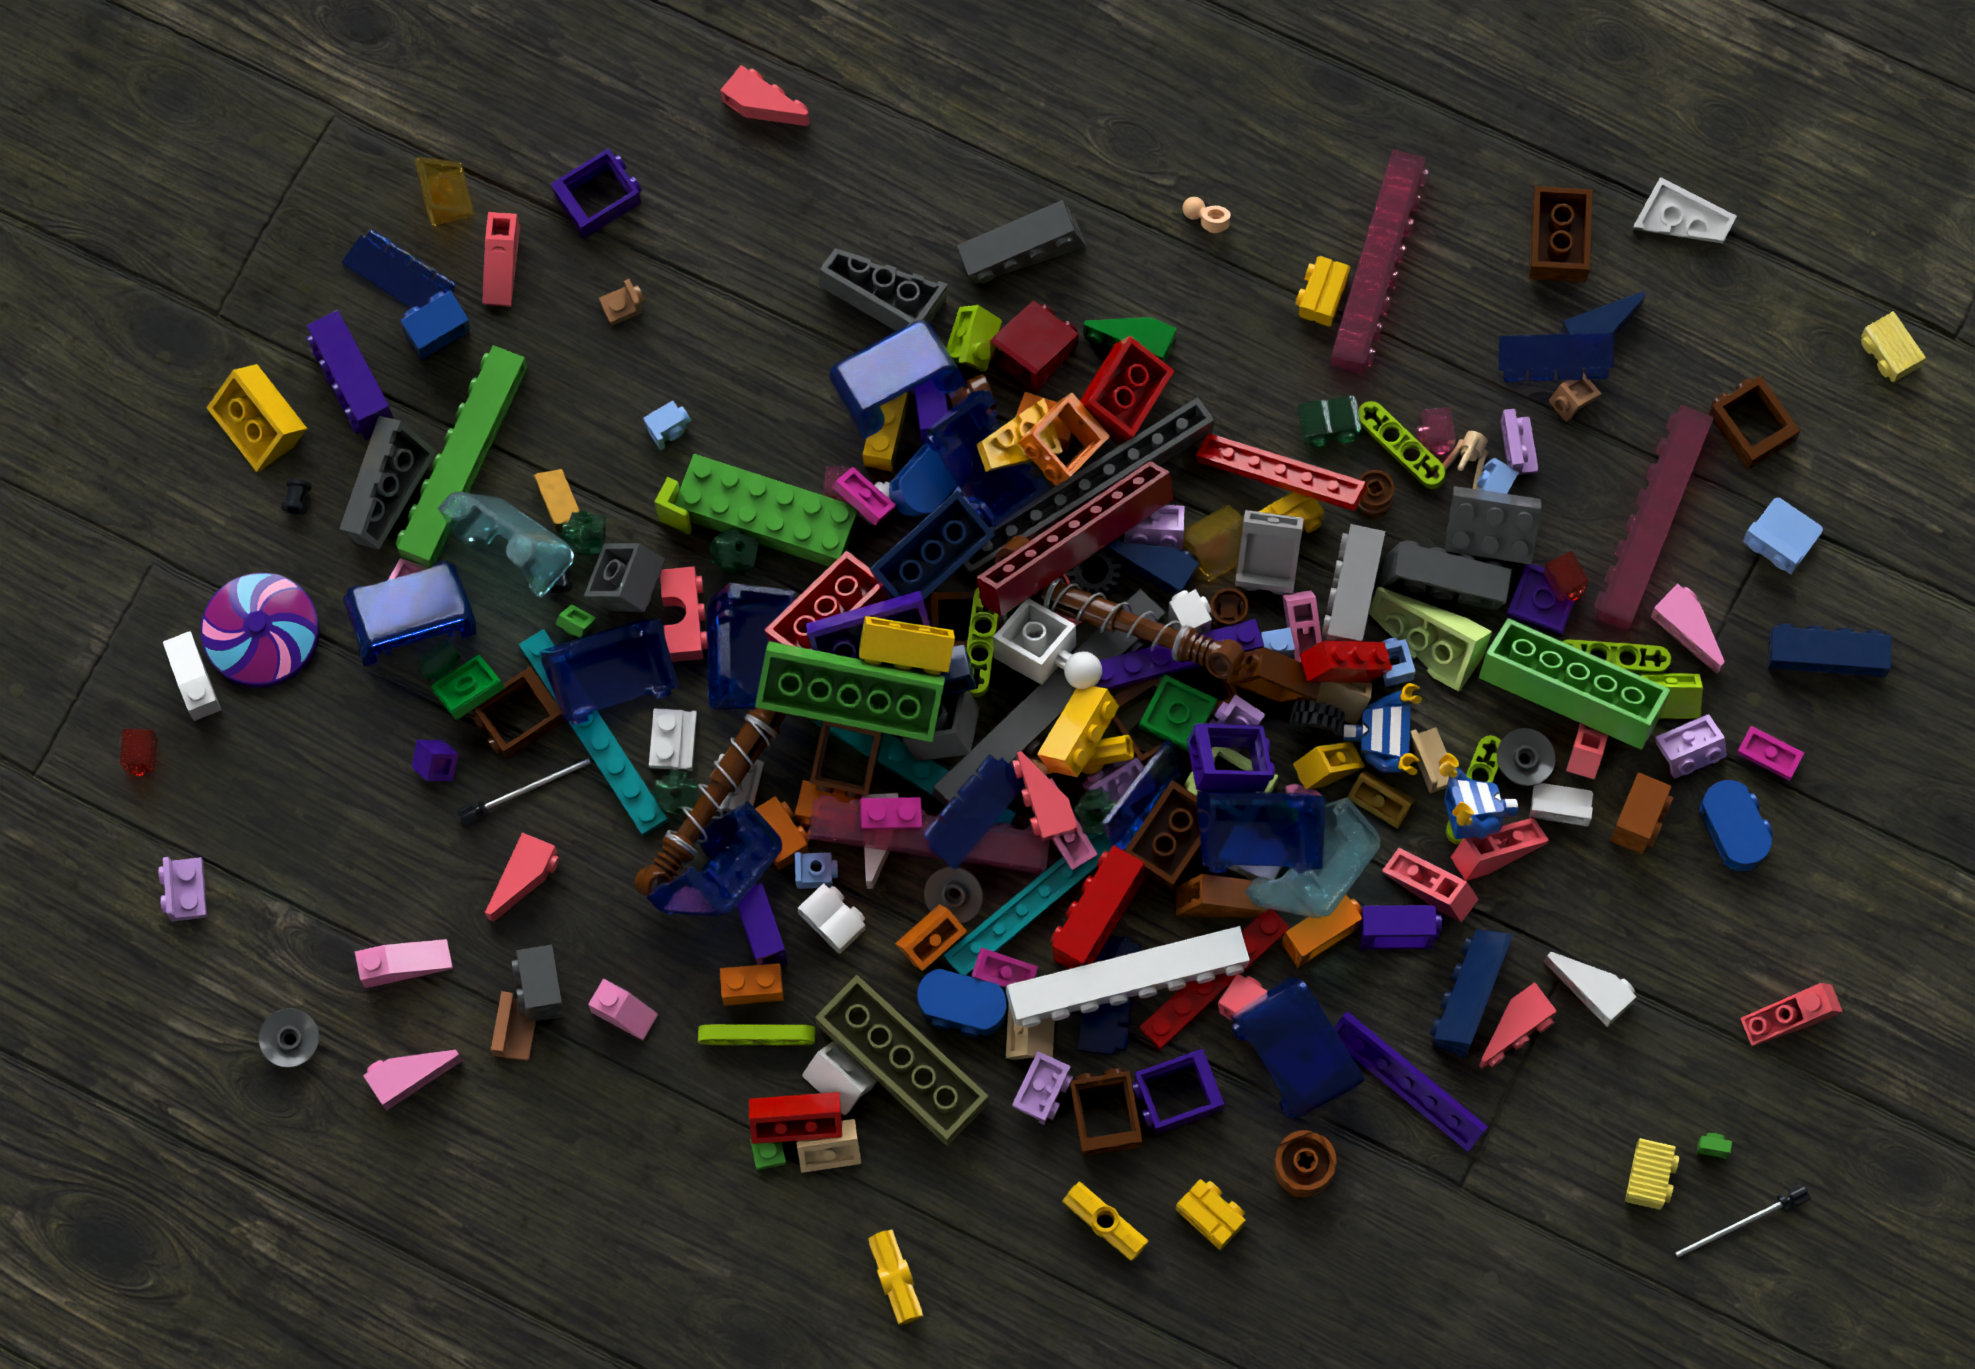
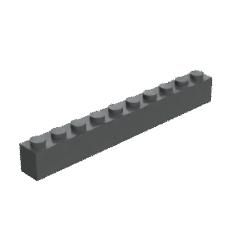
(1154, 444)
(1041, 709)

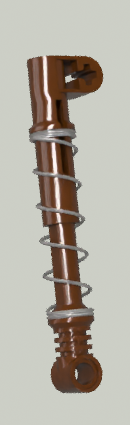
(1186, 644)
(727, 776)

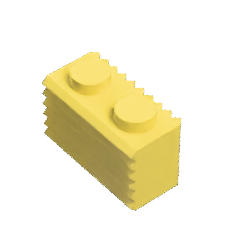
(1892, 347)
(1651, 1174)

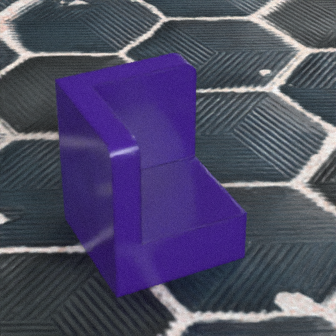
(434, 760)

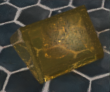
(443, 190)
(1215, 541)

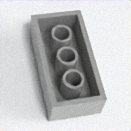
(1354, 583)

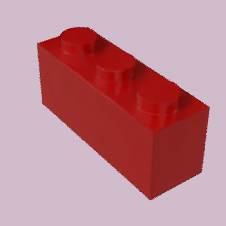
(1345, 661)
(795, 1118)

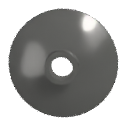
(1535, 748)
(939, 891)
(282, 1025)

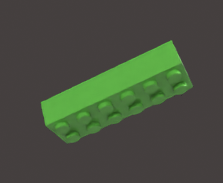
(767, 510)
(1574, 683)
(850, 691)

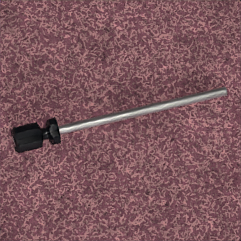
(470, 814)
(1796, 1196)

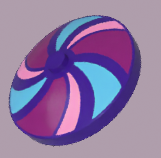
(260, 630)

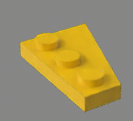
(1001, 447)

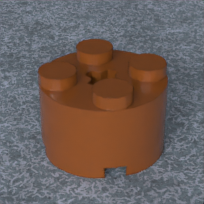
(1297, 1179)

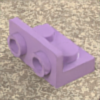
(1518, 443)
(1160, 529)
(1237, 713)
(1692, 746)
(1115, 778)
(183, 889)
(1041, 1087)

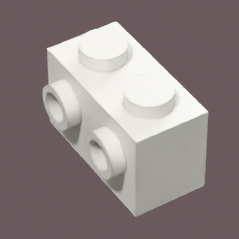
(1190, 610)

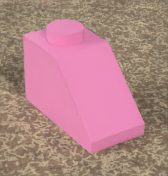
(622, 1009)

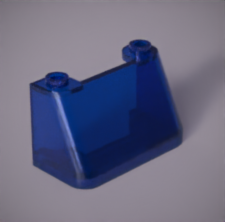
(890, 370)
(992, 493)
(408, 610)
(739, 641)
(609, 668)
(1261, 829)
(739, 853)
(1297, 1047)

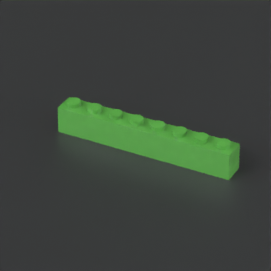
(463, 454)

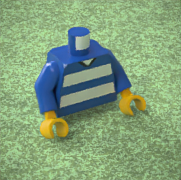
(1386, 732)
(1473, 805)

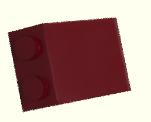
(1033, 346)

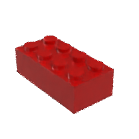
(839, 589)
(1099, 909)

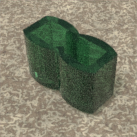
(1329, 421)

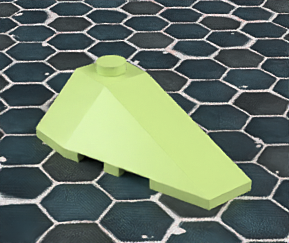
(1439, 639)

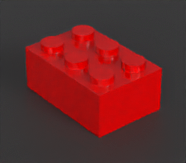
(1125, 389)

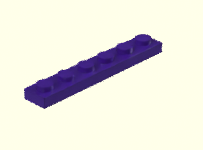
(1148, 665)
(1409, 1082)

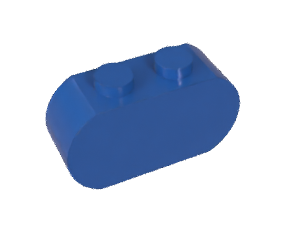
(921, 484)
(1736, 825)
(961, 1003)

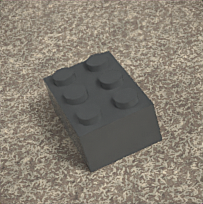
(1492, 525)

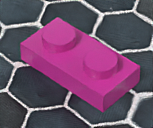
(863, 496)
(1770, 753)
(890, 813)
(1001, 968)

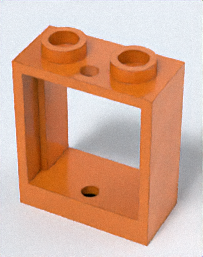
(1089, 433)
(1318, 934)

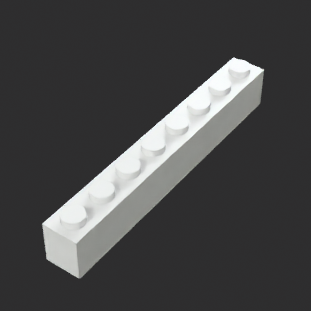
(1127, 976)

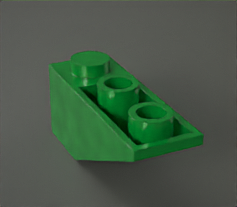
(1149, 332)

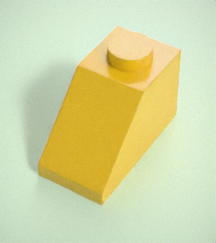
(1328, 764)

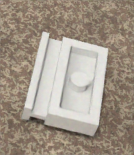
(672, 739)

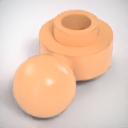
(1213, 218)

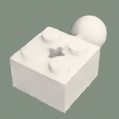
(1039, 642)

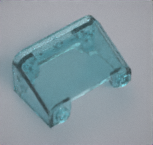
(530, 546)
(1348, 849)

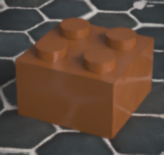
(1639, 817)

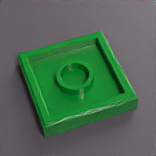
(467, 687)
(1176, 710)

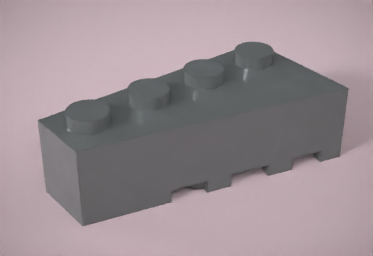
(1022, 243)
(881, 290)
(385, 481)
(1444, 575)

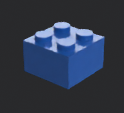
(434, 324)

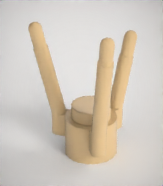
(1471, 449)

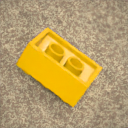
(256, 416)

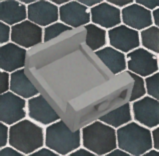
(1269, 552)

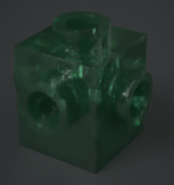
(585, 532)
(734, 551)
(685, 798)
(1087, 815)

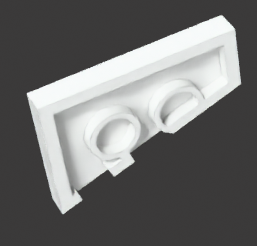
(1683, 214)

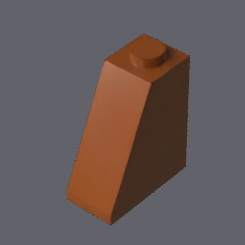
(1215, 897)

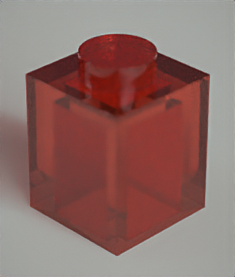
(1566, 577)
(138, 751)

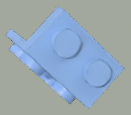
(1783, 535)

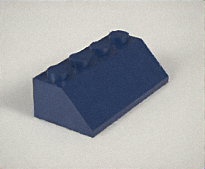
(932, 549)
(1471, 991)

